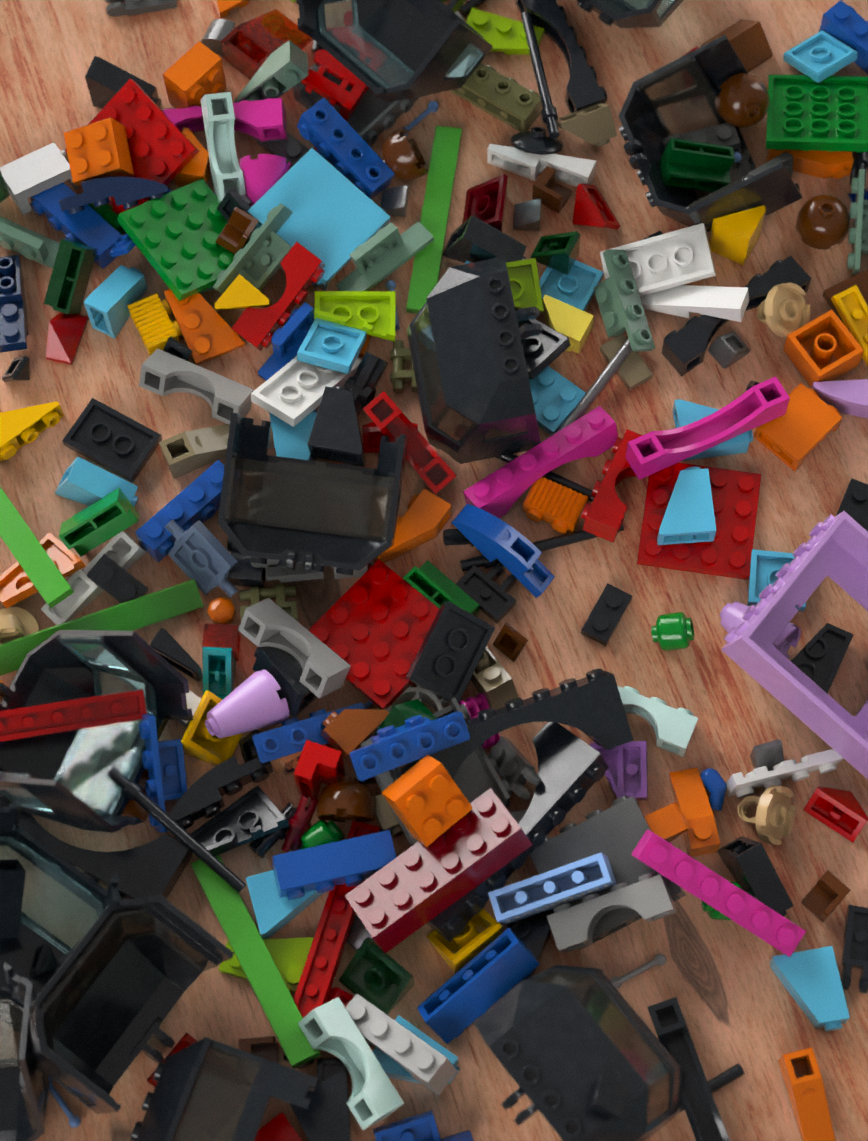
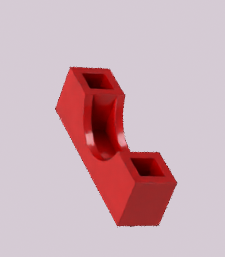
(301, 271)
(419, 452)
(607, 510)

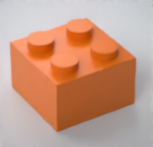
(194, 76)
(98, 151)
(823, 349)
(427, 800)

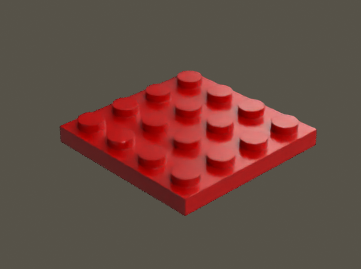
(154, 141)
(735, 513)
(378, 632)

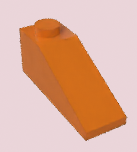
(818, 163)
(693, 801)

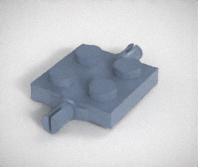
(202, 557)

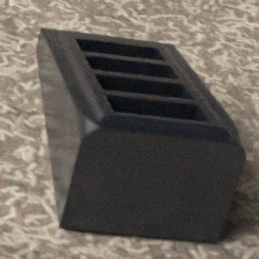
(175, 655)

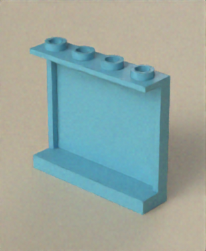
(327, 214)

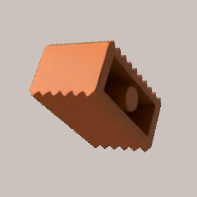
(554, 505)

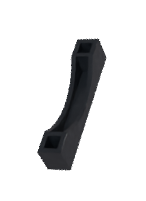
(583, 85)
(688, 346)
(695, 1093)

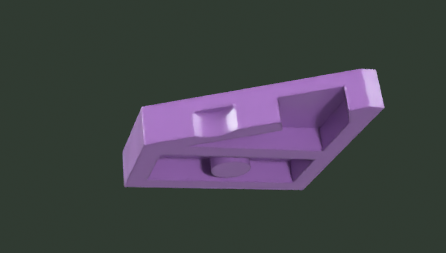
(627, 769)

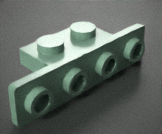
(859, 234)
(28, 243)
(261, 255)
(384, 255)
(621, 303)

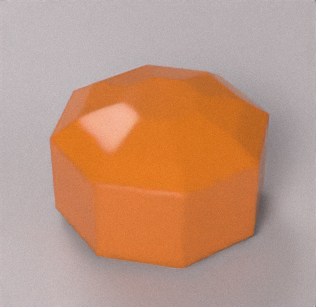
(221, 611)

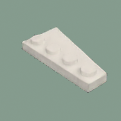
(759, 777)

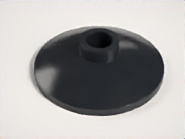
(536, 142)

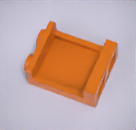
(801, 428)

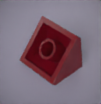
(488, 202)

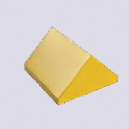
(737, 234)
(241, 295)
(200, 743)
(474, 938)

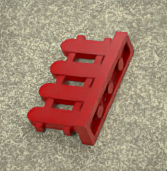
(335, 93)

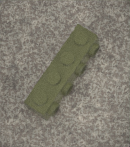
(501, 97)

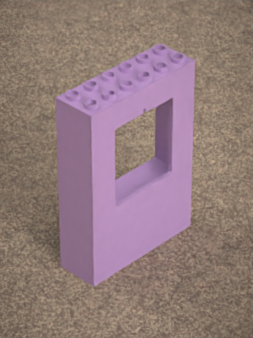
(837, 551)

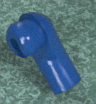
(716, 787)

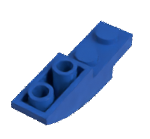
(501, 541)

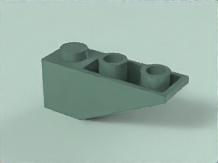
(277, 75)

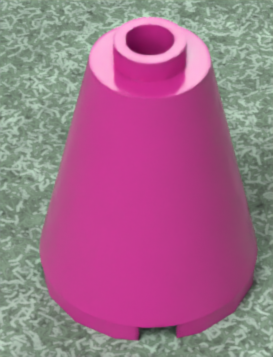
(262, 173)

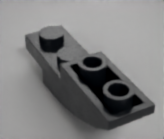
(204, 796)

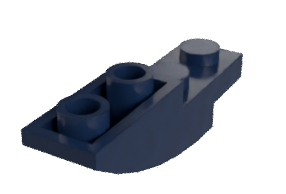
(125, 189)
(12, 306)

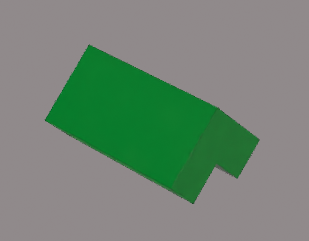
(98, 522)
(439, 588)

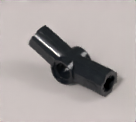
(365, 380)

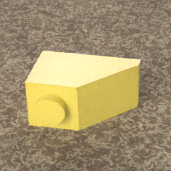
(568, 321)

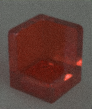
(222, 637)

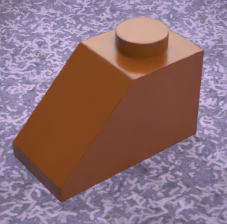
(351, 727)

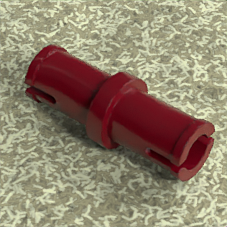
(300, 823)

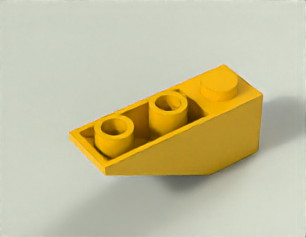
(25, 425)

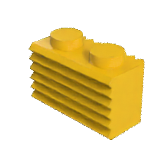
(153, 322)

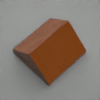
(748, 42)

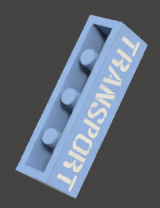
(552, 889)

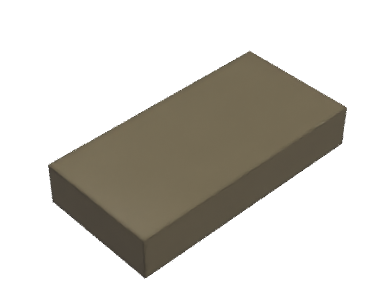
(633, 369)

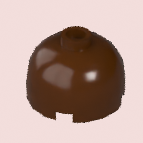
(742, 100)
(403, 156)
(823, 222)
(346, 801)

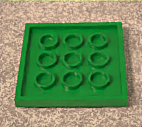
(816, 114)
(181, 237)

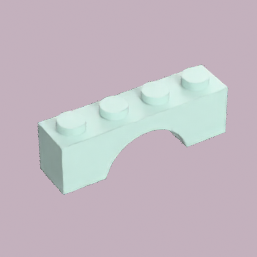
(219, 132)
(671, 725)
(334, 1031)

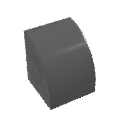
(215, 33)

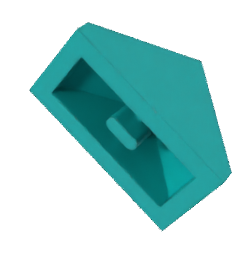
(218, 670)

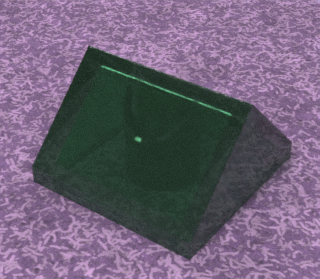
(377, 977)

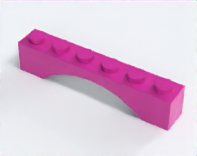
(259, 118)
(581, 439)
(667, 447)
(718, 892)

